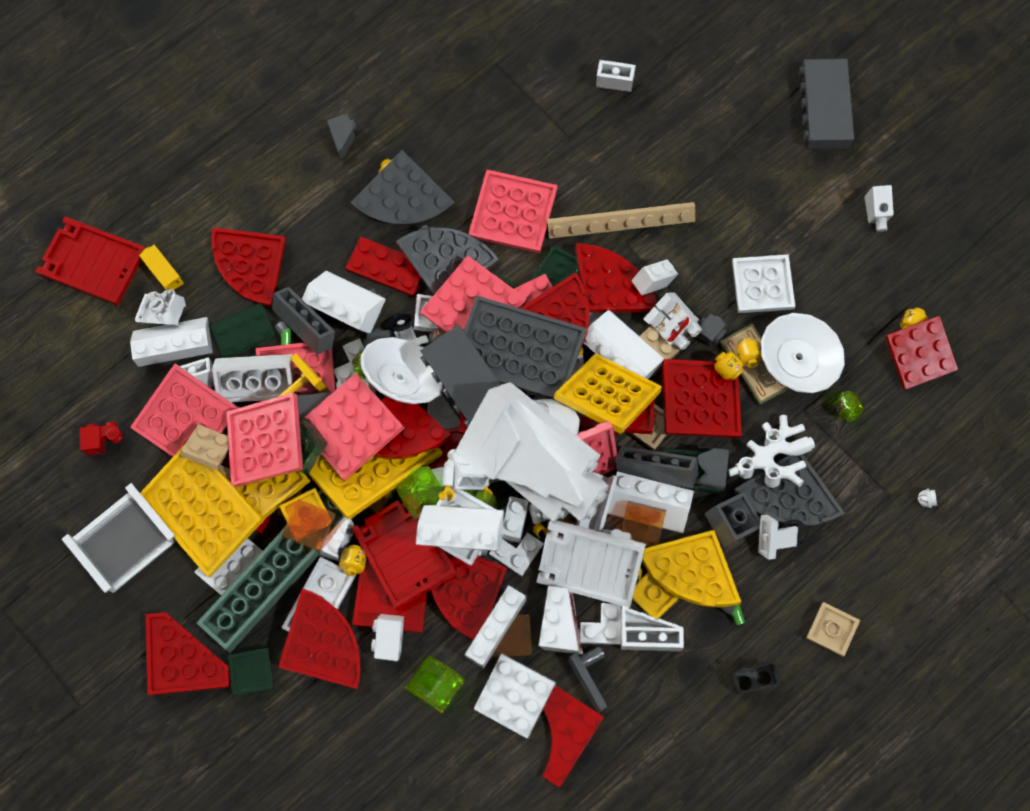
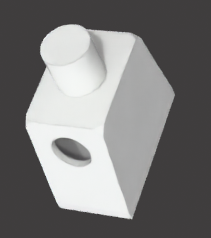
(879, 206)

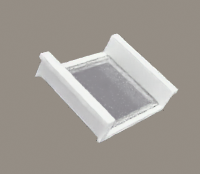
(121, 541)

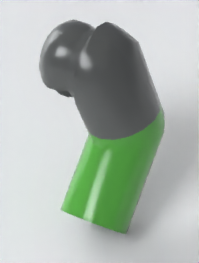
(284, 331)
(736, 612)

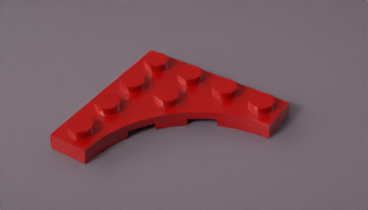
(571, 730)

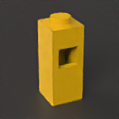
(161, 268)

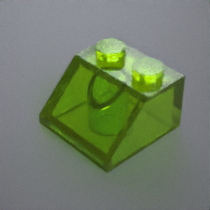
(435, 684)

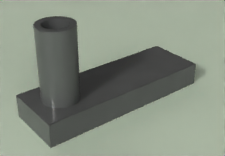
(579, 666)

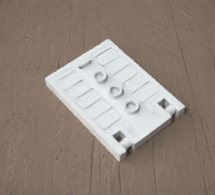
(590, 563)

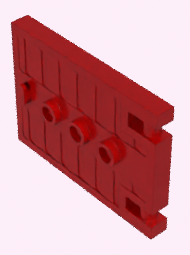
(91, 261)
(399, 559)
(373, 601)

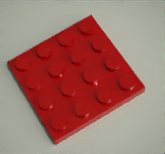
(699, 400)

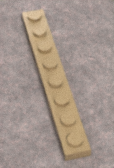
(621, 220)

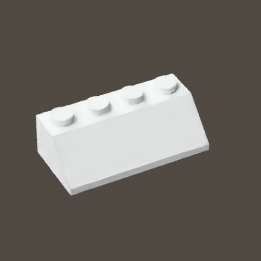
(344, 301)
(171, 342)
(620, 344)
(253, 377)
(652, 493)
(460, 528)

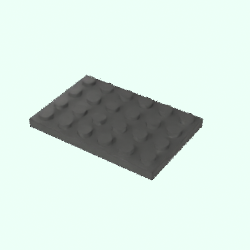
(524, 346)

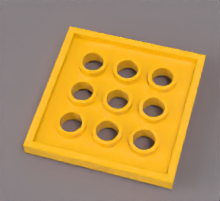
(586, 404)

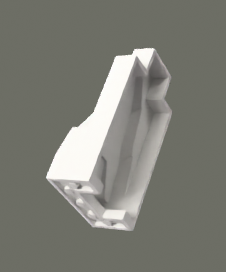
(534, 454)

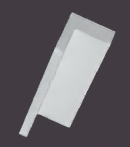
(598, 520)

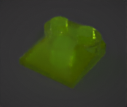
(419, 490)

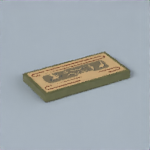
(757, 379)

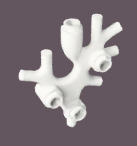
(775, 444)

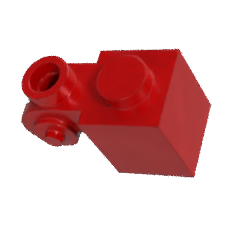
(94, 437)

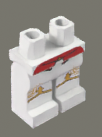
(673, 320)

